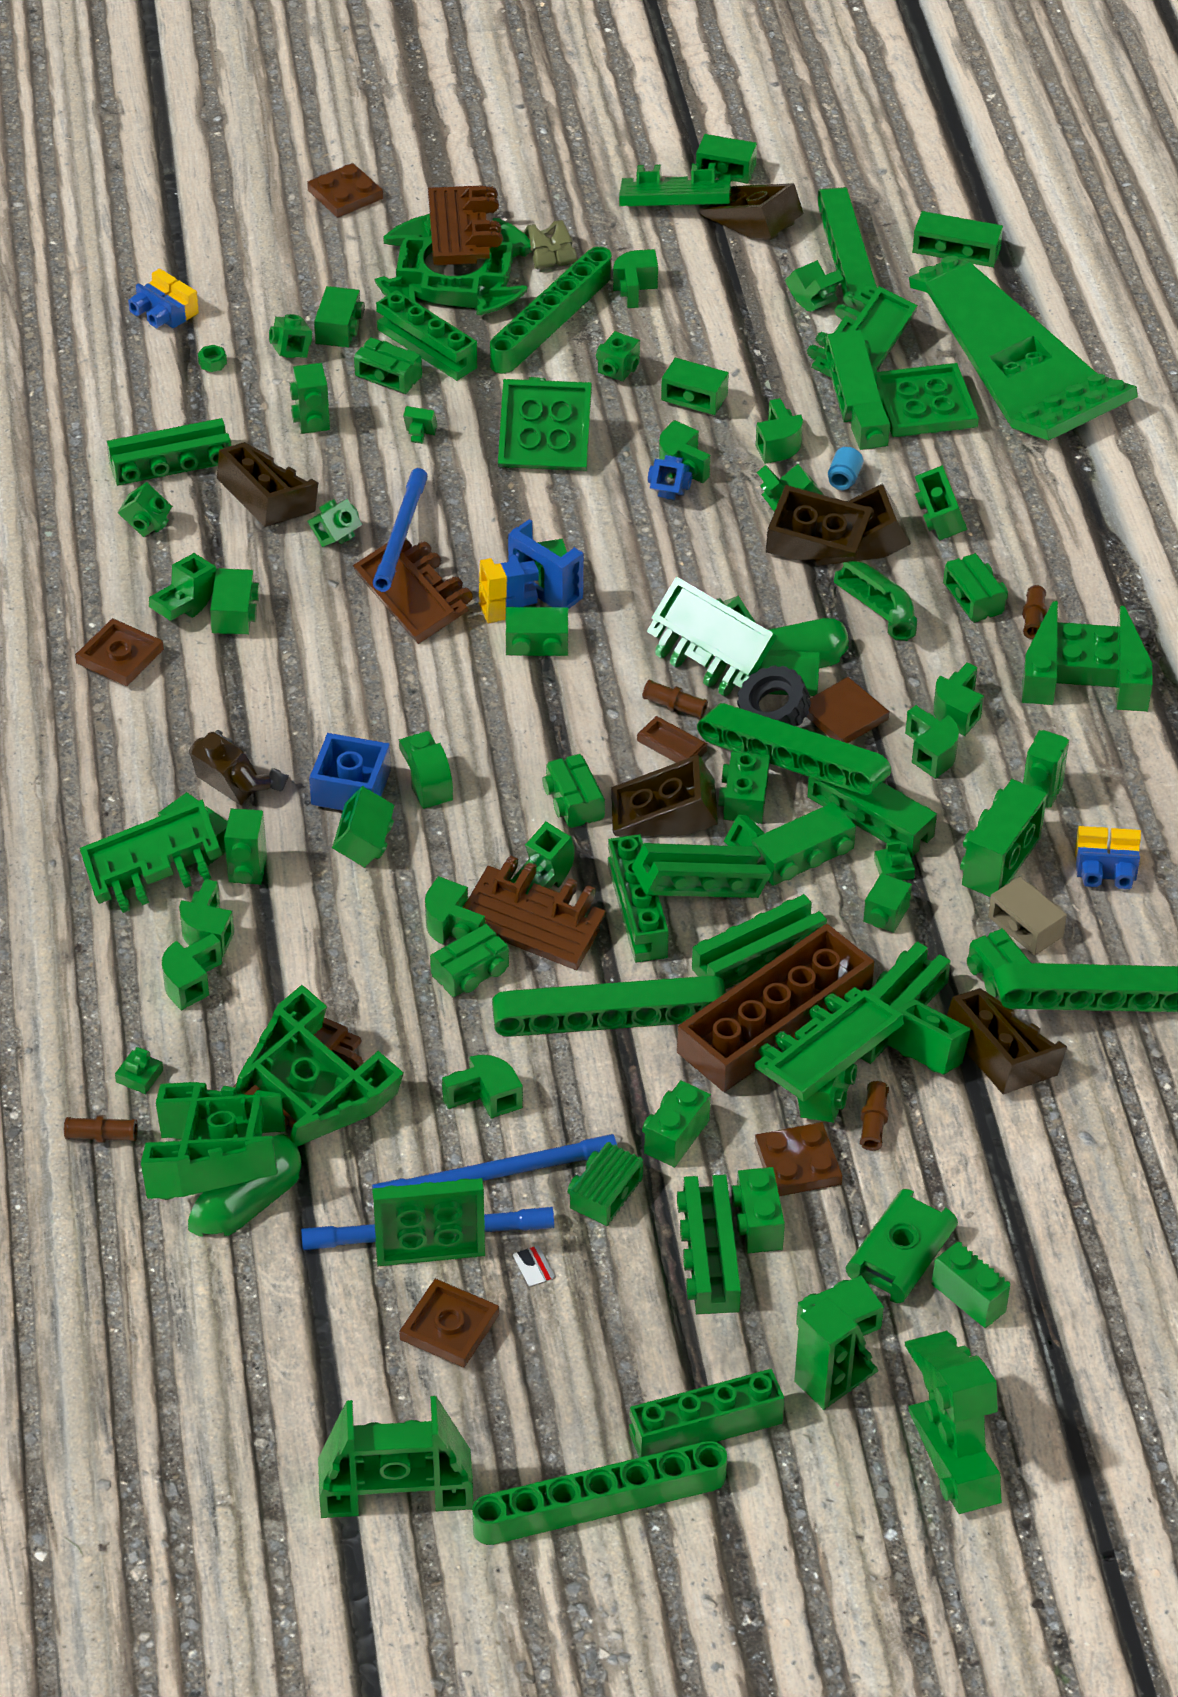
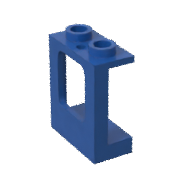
(561, 574)

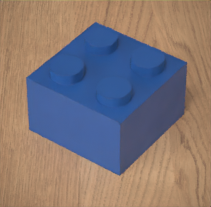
(345, 766)

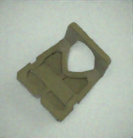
(551, 250)

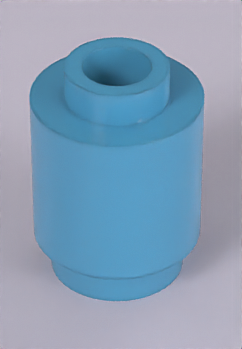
(845, 468)

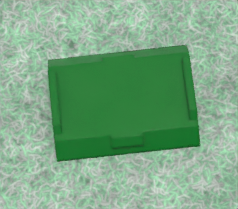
(803, 662)

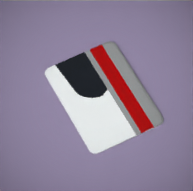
(533, 1265)

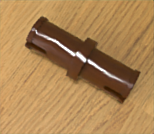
(1034, 610)
(675, 699)
(874, 1115)
(100, 1129)

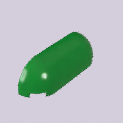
(875, 591)
(818, 635)
(233, 1206)

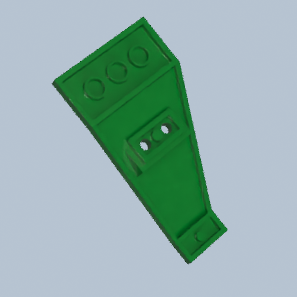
(1022, 364)

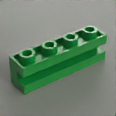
(427, 335)
(167, 451)
(882, 813)
(700, 870)
(640, 912)
(756, 942)
(907, 980)
(710, 1246)
(707, 1414)

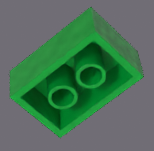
(1003, 837)

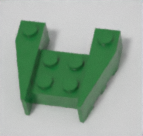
(1090, 658)
(312, 1079)
(218, 1143)
(954, 1420)
(394, 1460)

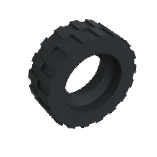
(771, 680)

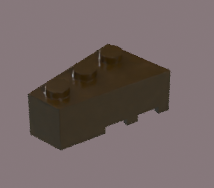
(264, 487)
(1003, 1045)

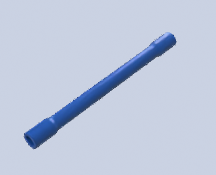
(386, 569)
(513, 1165)
(333, 1236)

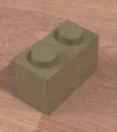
(1027, 915)

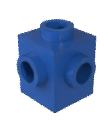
(662, 469)

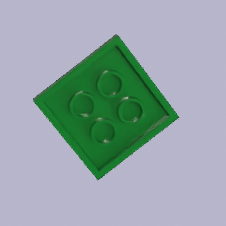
(926, 400)
(544, 424)
(429, 1222)

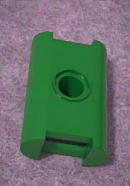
(898, 1267)

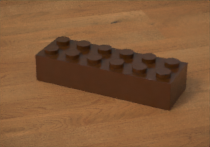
(728, 1032)

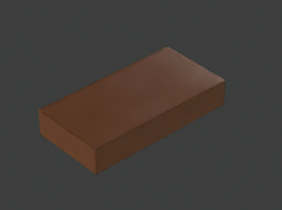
(670, 740)

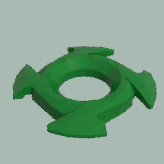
(480, 290)

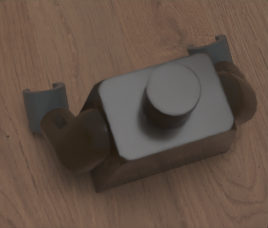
(229, 769)

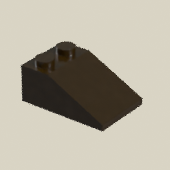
(758, 210)
(815, 526)
(884, 531)
(666, 801)

